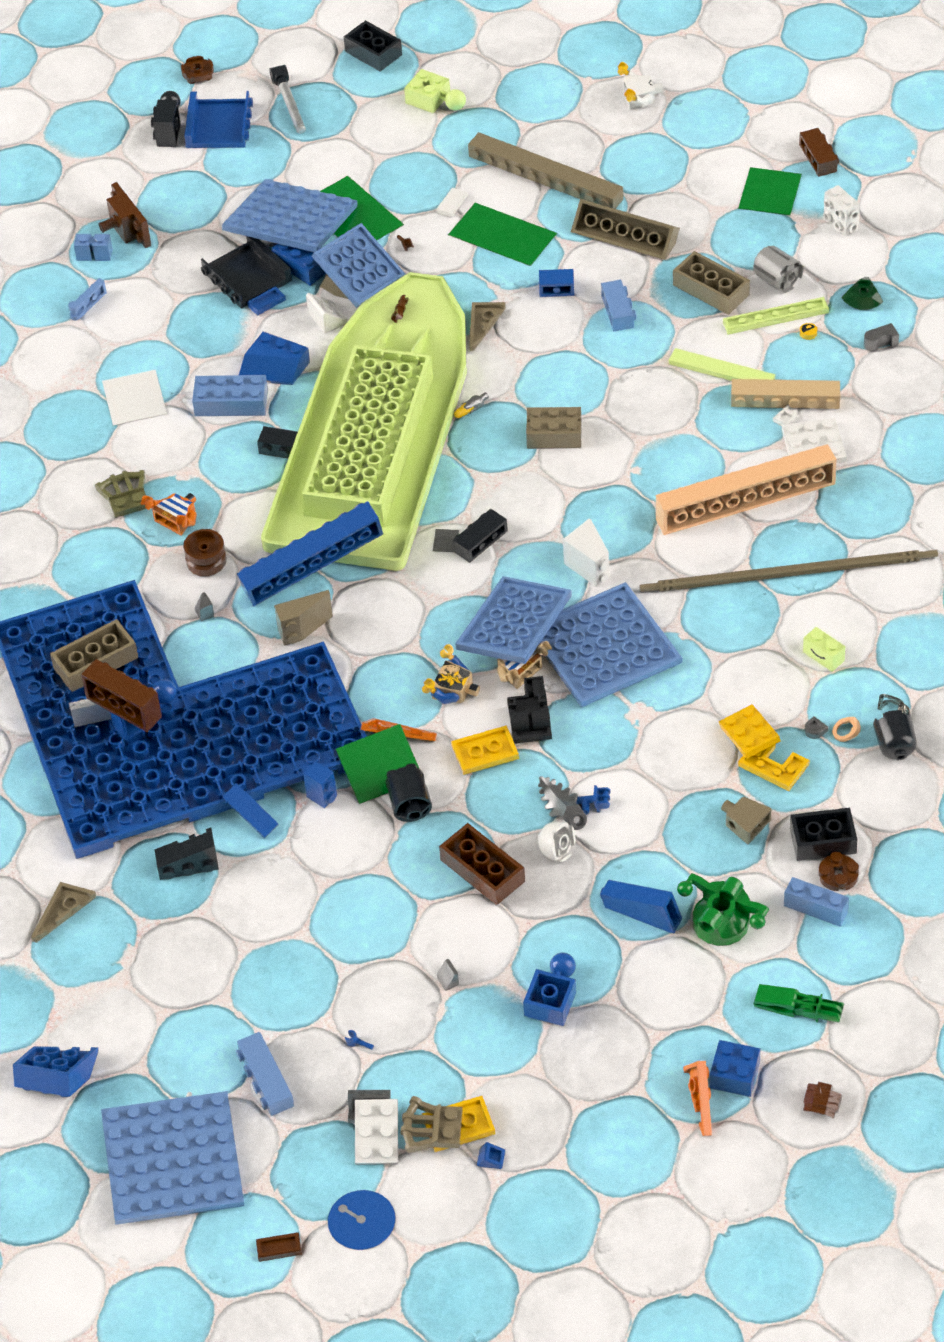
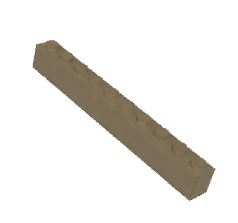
(545, 171)

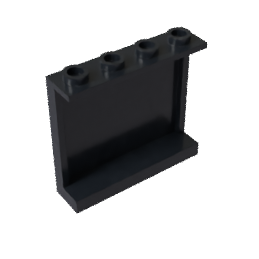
(247, 271)

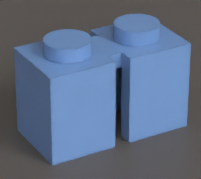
(99, 244)

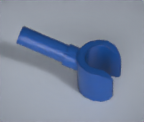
(354, 1040)

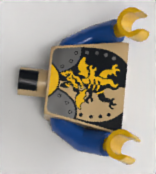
(452, 681)

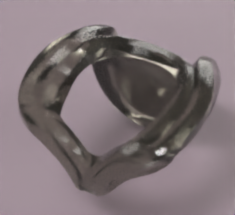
(894, 700)

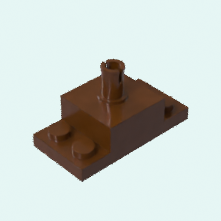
(125, 218)

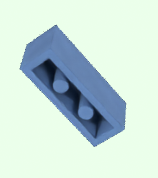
(618, 305)
(816, 901)

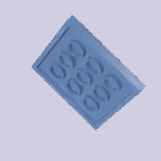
(358, 264)

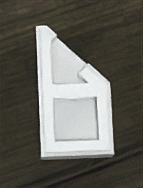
(786, 416)

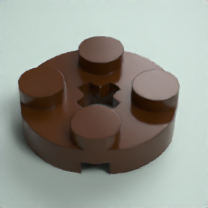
(204, 72)
(841, 862)

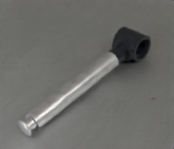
(280, 77)

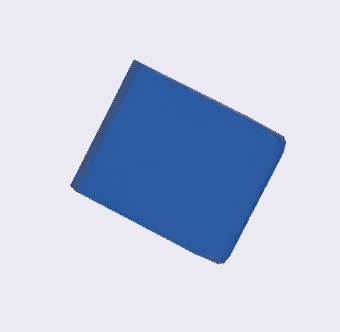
(491, 1156)

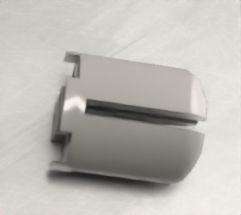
(777, 268)

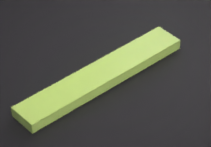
(775, 315)
(715, 366)

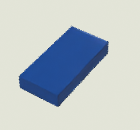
(266, 301)

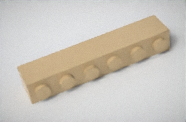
(780, 393)

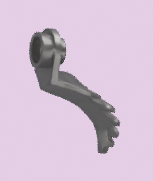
(561, 802)

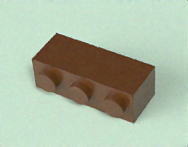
(818, 152)

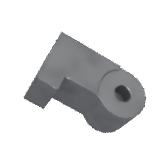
(881, 337)

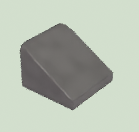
(448, 975)

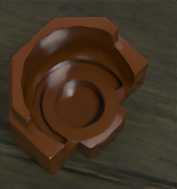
(822, 1099)

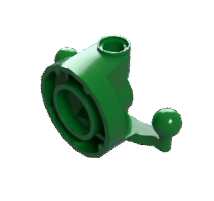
(727, 897)

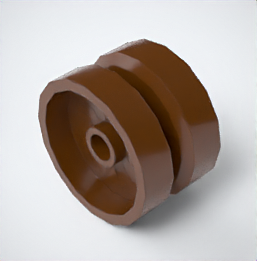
(205, 552)

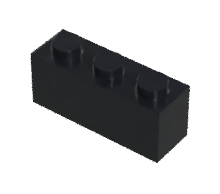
(480, 535)

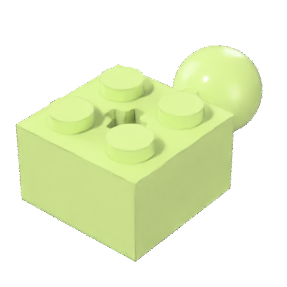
(431, 90)

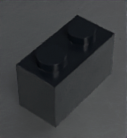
(276, 442)

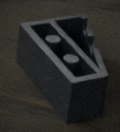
(187, 857)

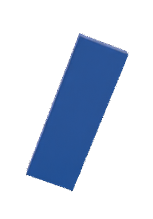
(250, 810)

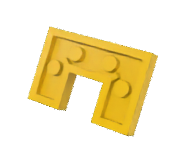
(780, 775)

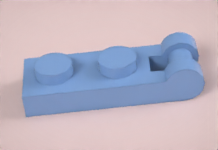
(87, 299)

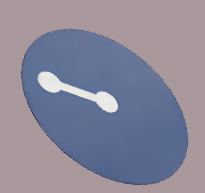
(361, 1219)

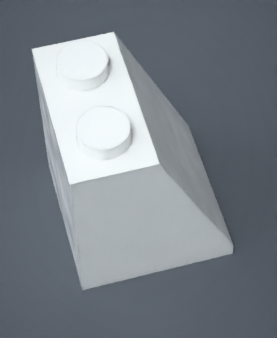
(587, 553)

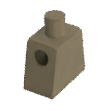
(746, 818)

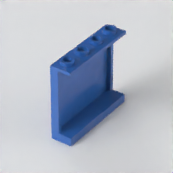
(218, 122)

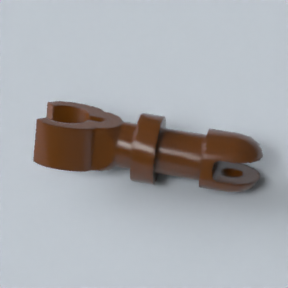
(399, 308)

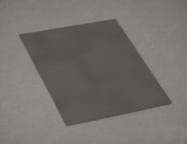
(444, 540)

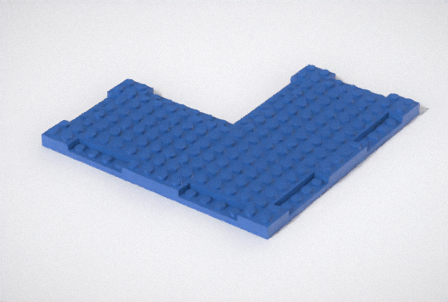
(237, 727)

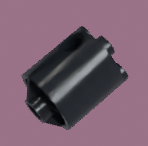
(408, 793)

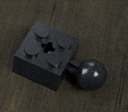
(166, 120)

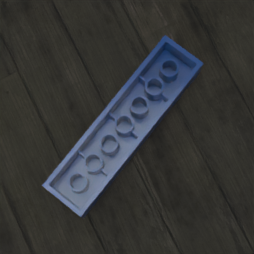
(310, 553)

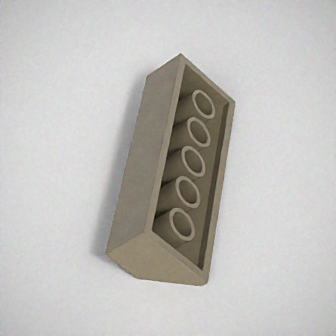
(624, 229)

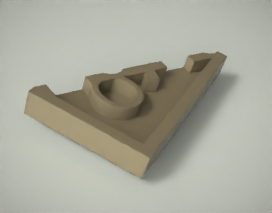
(482, 319)
(63, 904)

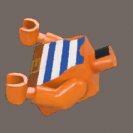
(173, 512)

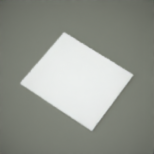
(134, 397)

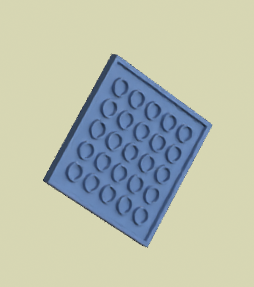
(290, 215)
(607, 645)
(172, 1157)

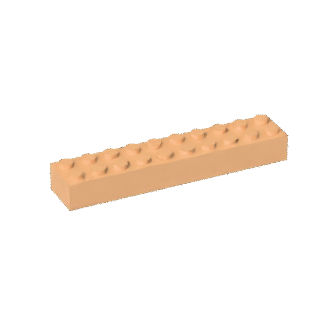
(745, 489)

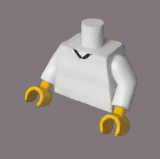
(638, 89)

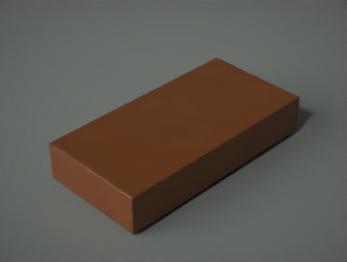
(278, 1246)

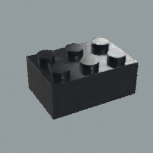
(372, 45)
(822, 833)

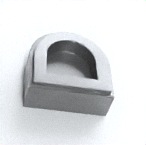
(815, 728)

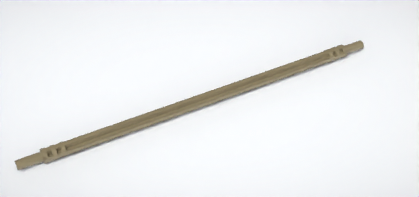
(788, 570)

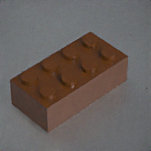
(121, 695)
(482, 863)

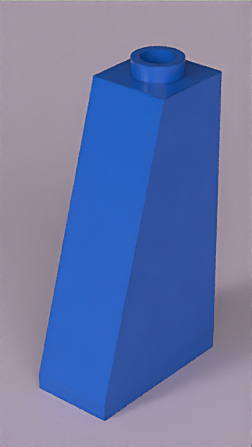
(642, 903)

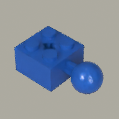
(166, 694)
(552, 993)

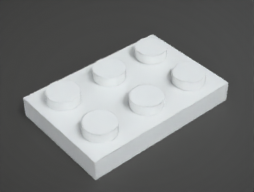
(376, 1131)

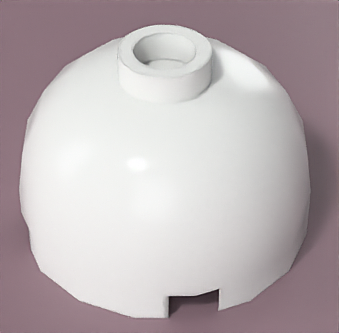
(556, 840)

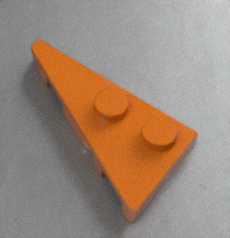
(376, 725)
(700, 1093)

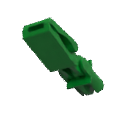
(792, 1002)

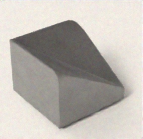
(204, 607)

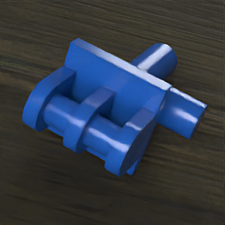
(599, 798)

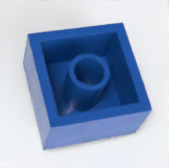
(734, 1068)

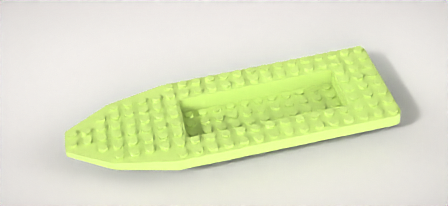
(376, 421)

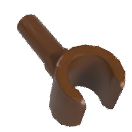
(406, 243)

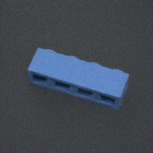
(265, 1074)

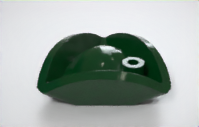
(862, 295)

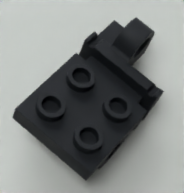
(530, 713)

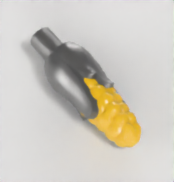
(471, 405)

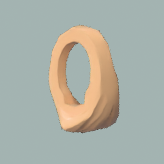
(855, 730)

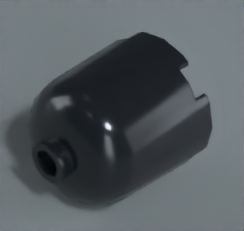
(895, 734)

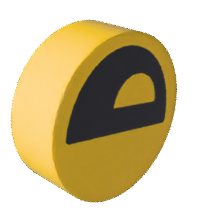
(808, 331)

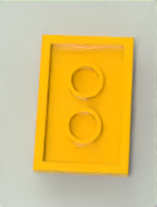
(749, 731)
(485, 750)
(475, 1121)

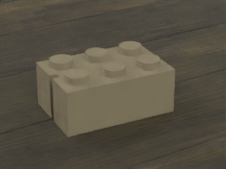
(553, 427)

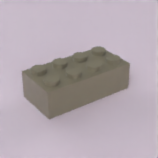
(711, 282)
(106, 644)

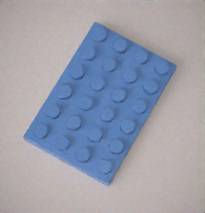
(513, 620)

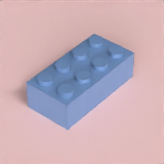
(230, 395)

